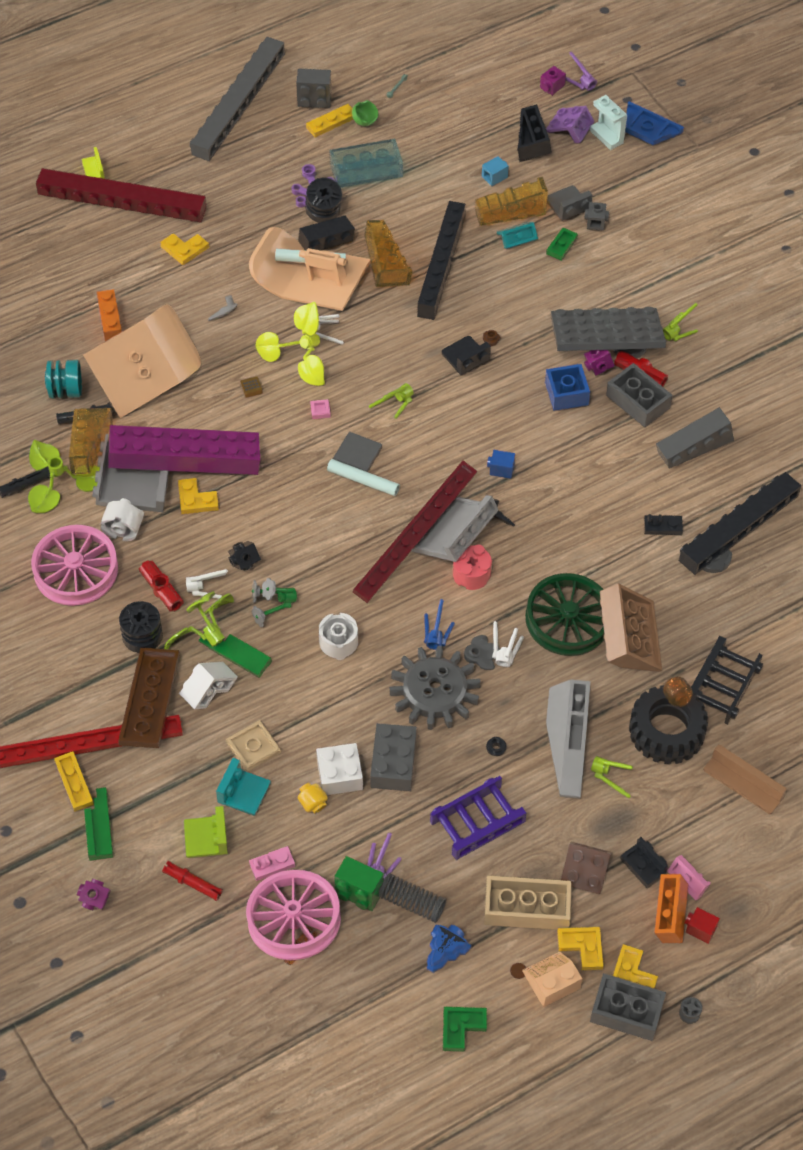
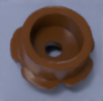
(491, 337)

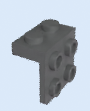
(569, 202)

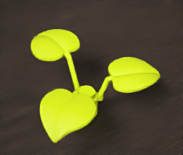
(306, 319)

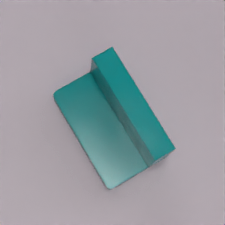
(518, 234)

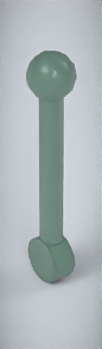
(404, 78)

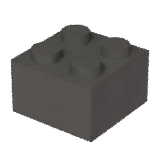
(314, 88)

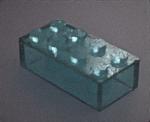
(366, 163)

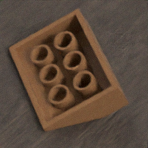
(630, 629)

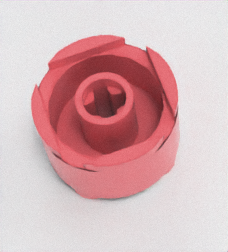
(473, 568)

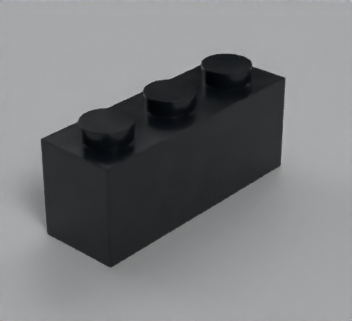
(326, 234)

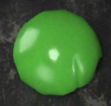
(365, 113)

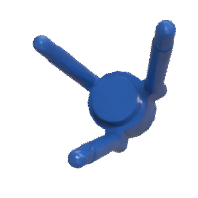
(435, 637)

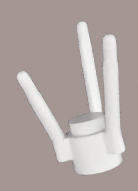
(322, 320)
(195, 583)
(505, 655)

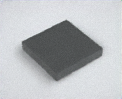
(358, 451)

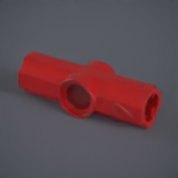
(624, 360)
(166, 593)

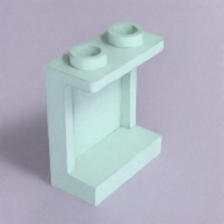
(610, 124)

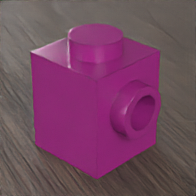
(552, 80)

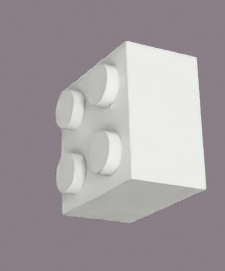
(339, 769)

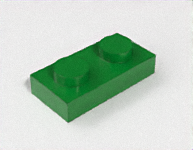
(562, 244)

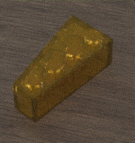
(513, 204)

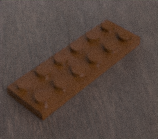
(149, 698)

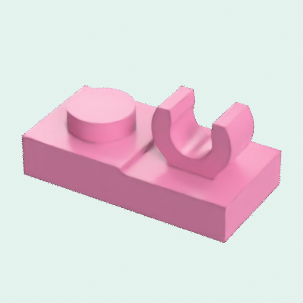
(272, 863)
(696, 882)

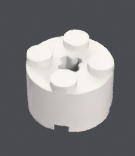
(121, 520)
(338, 635)

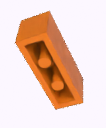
(109, 313)
(671, 908)

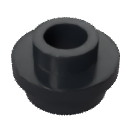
(496, 741)

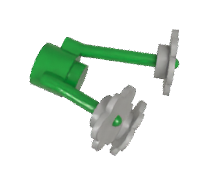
(269, 589)

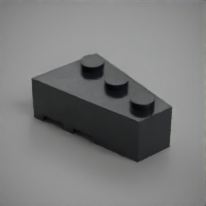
(532, 135)

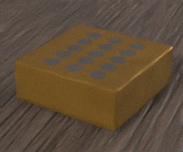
(251, 387)

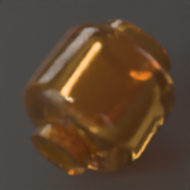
(678, 691)

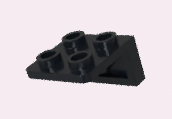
(466, 354)

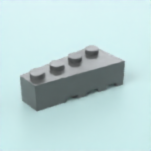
(696, 438)

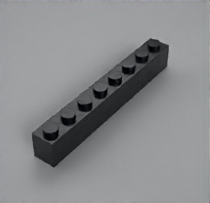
(441, 260)
(739, 523)

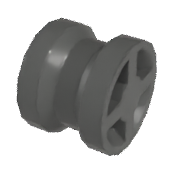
(692, 1005)

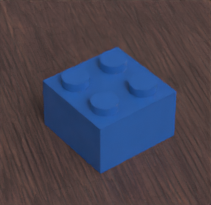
(567, 387)

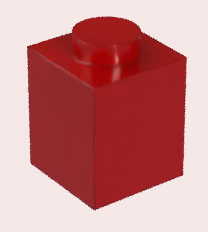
(701, 925)

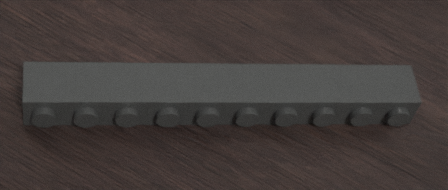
(237, 99)

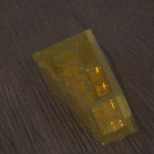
(387, 263)
(87, 433)

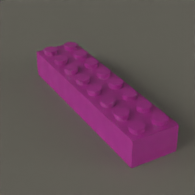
(183, 450)

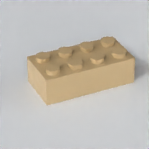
(527, 902)

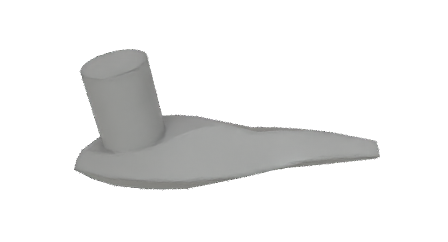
(224, 310)

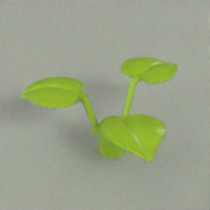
(43, 498)
(212, 631)

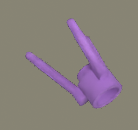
(586, 79)
(377, 866)

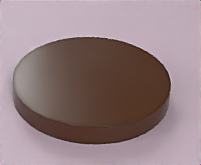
(517, 970)

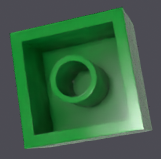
(358, 883)

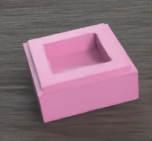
(320, 409)

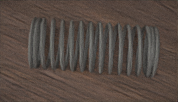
(438, 907)

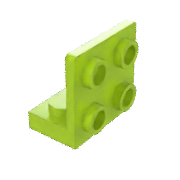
(206, 835)

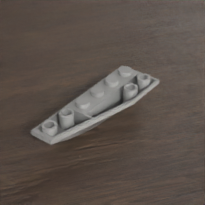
(567, 733)

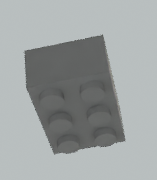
(639, 395)
(393, 757)
(627, 1007)

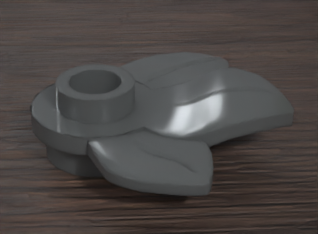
(483, 652)

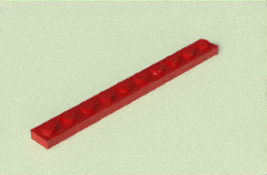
(77, 742)

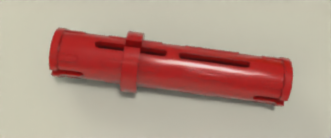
(184, 876)

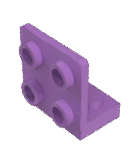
(574, 119)

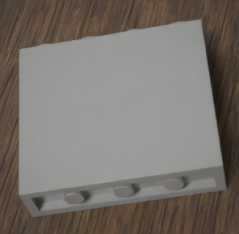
(141, 487)
(457, 528)

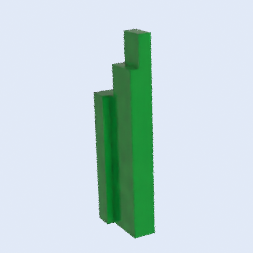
(241, 654)
(98, 828)

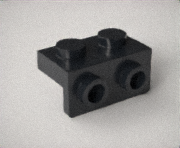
(644, 862)

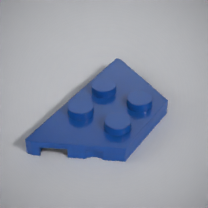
(649, 125)

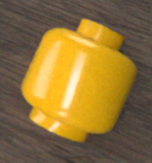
(312, 798)

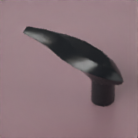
(499, 515)

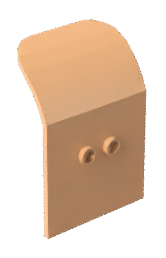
(317, 280)
(144, 360)

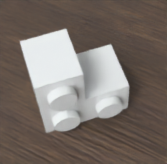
(206, 682)

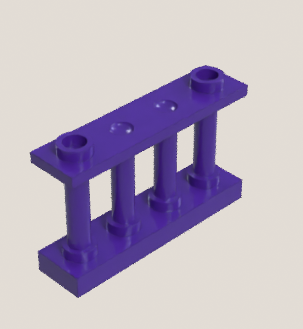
(478, 836)

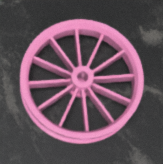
(74, 565)
(293, 914)

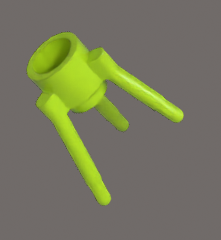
(672, 330)
(403, 393)
(602, 766)

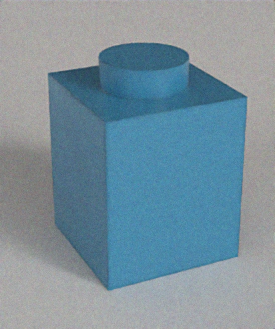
(495, 171)

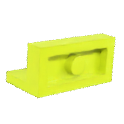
(93, 166)

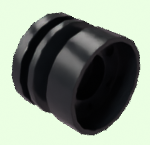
(323, 199)
(140, 626)

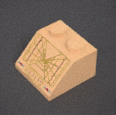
(553, 978)

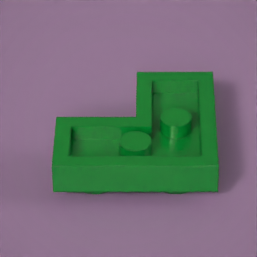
(457, 1021)

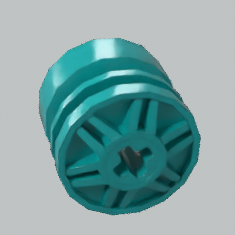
(64, 379)

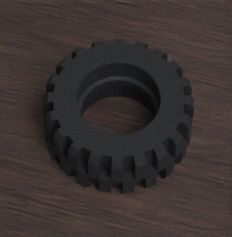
(666, 746)

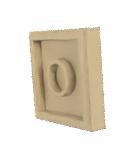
(253, 746)

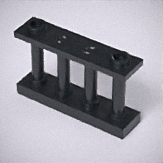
(712, 665)

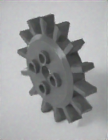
(439, 702)

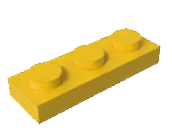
(330, 120)
(73, 781)

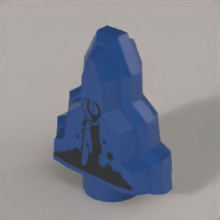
(446, 946)

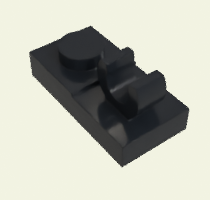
(663, 525)

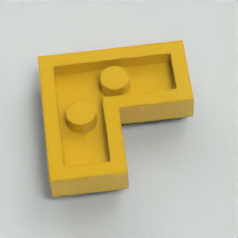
(185, 251)
(195, 502)
(585, 940)
(628, 966)

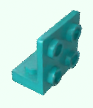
(241, 789)

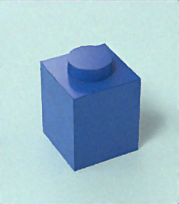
(501, 464)

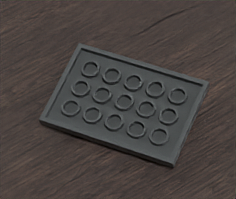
(607, 329)

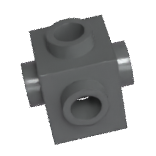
(596, 216)

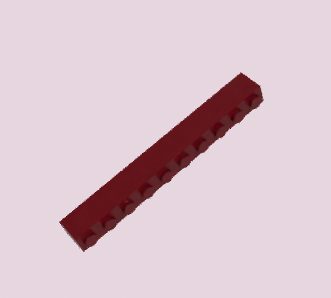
(121, 195)

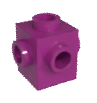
(598, 361)
(100, 898)

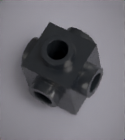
(243, 555)

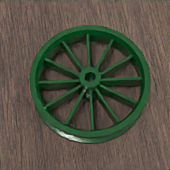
(566, 614)

